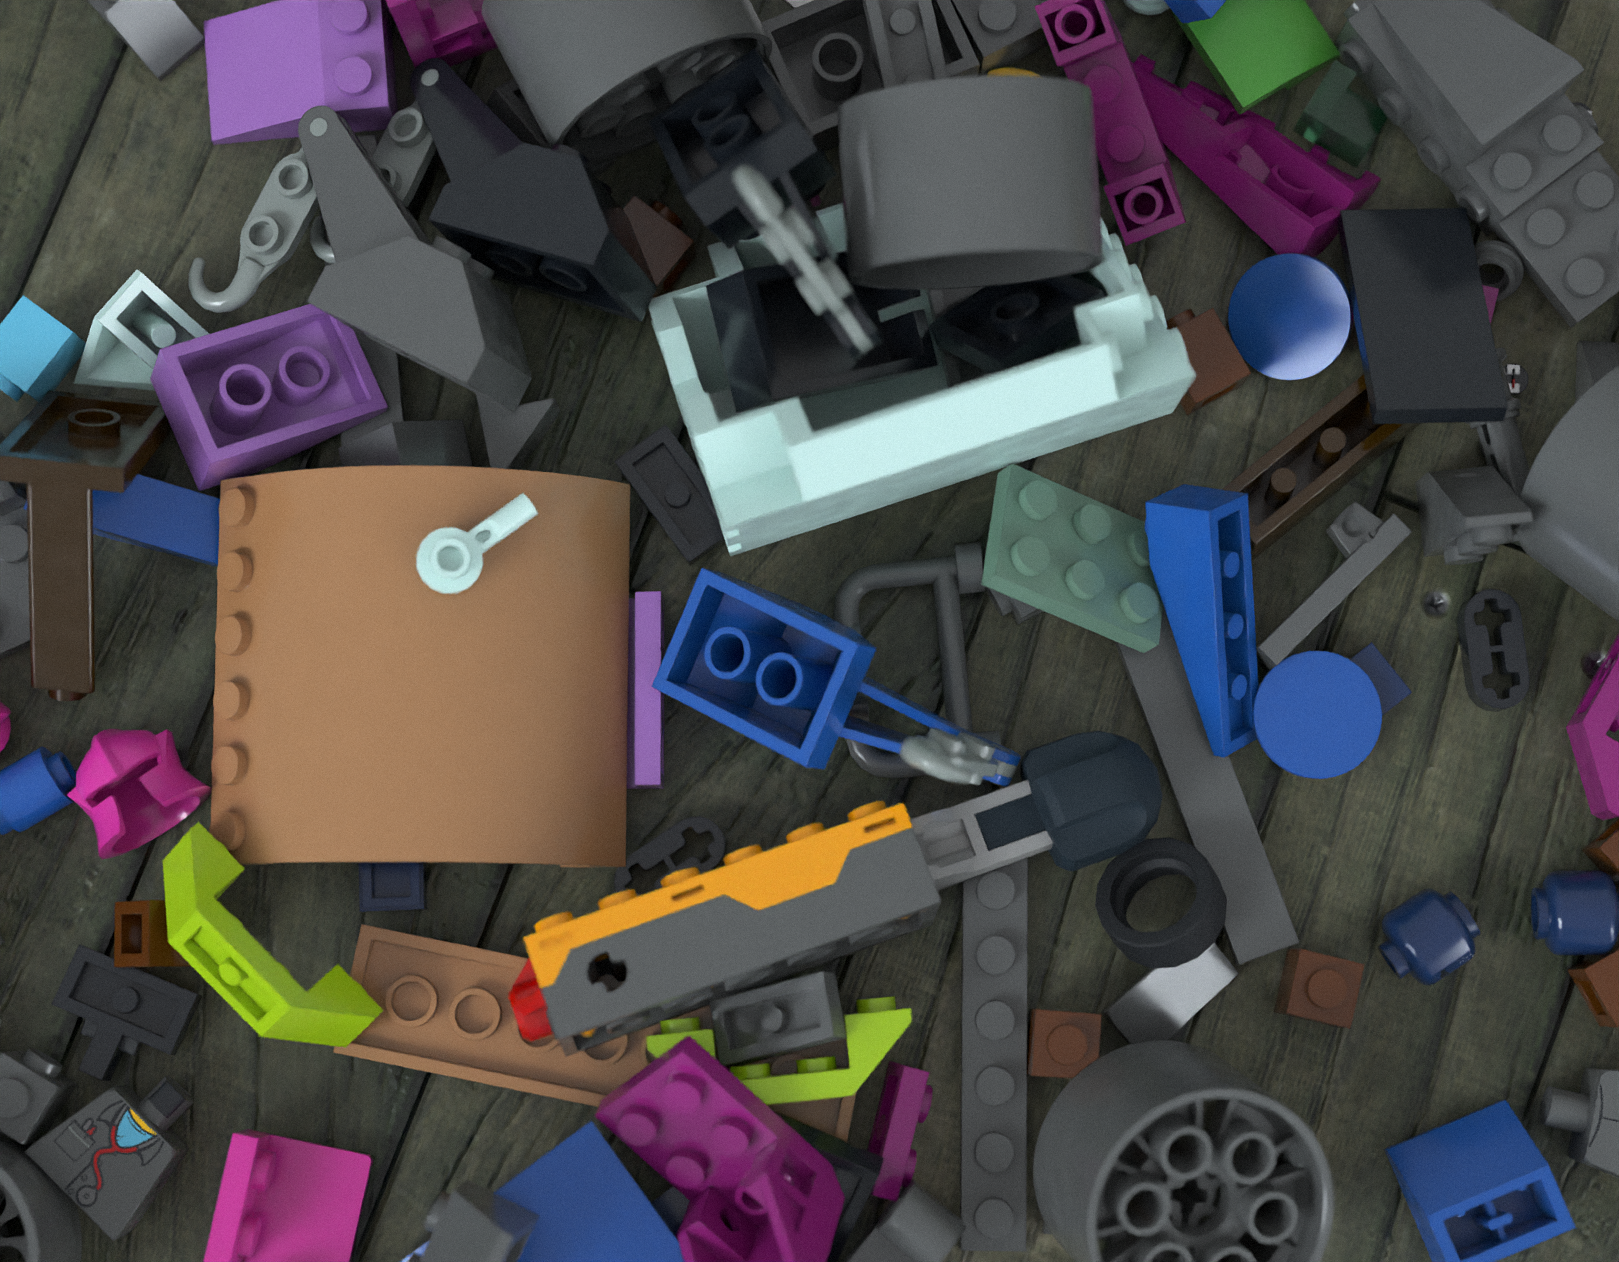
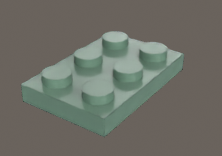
(1072, 559)

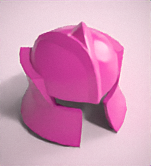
(134, 788)

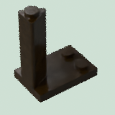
(62, 455)

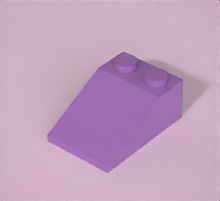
(299, 55)
(263, 392)

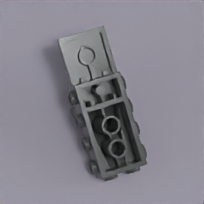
(1500, 134)

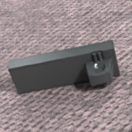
(1365, 544)

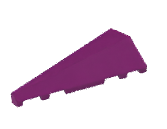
(1262, 175)

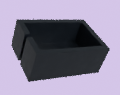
(785, 350)

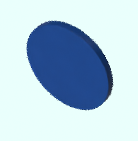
(1290, 316)
(1317, 715)

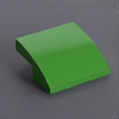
(1260, 47)

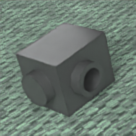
(31, 1094)

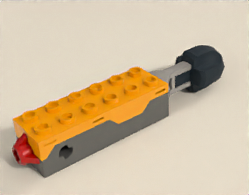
(821, 894)

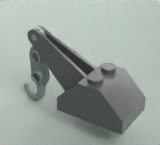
(387, 273)

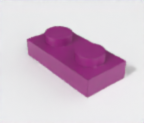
(901, 1106)

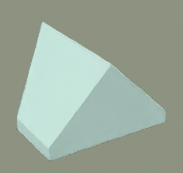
(131, 333)

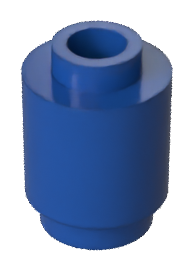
(34, 789)

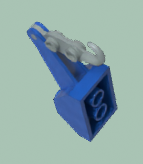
(793, 679)

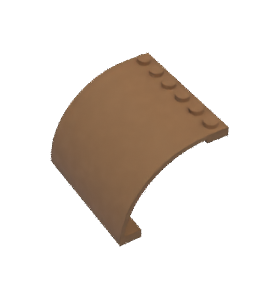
(414, 718)

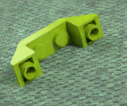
(239, 967)
(869, 1038)

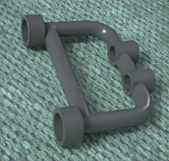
(949, 579)

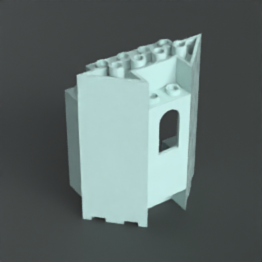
(898, 438)

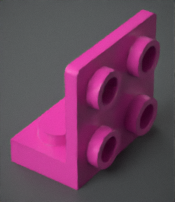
(287, 1201)

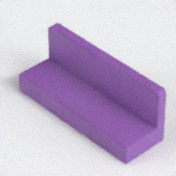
(645, 703)

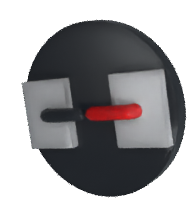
(1516, 377)

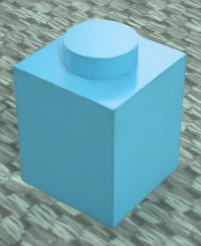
(35, 351)

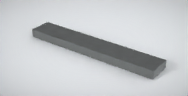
(1209, 800)

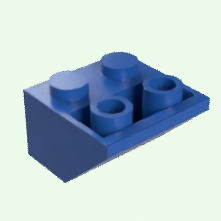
(1479, 1187)

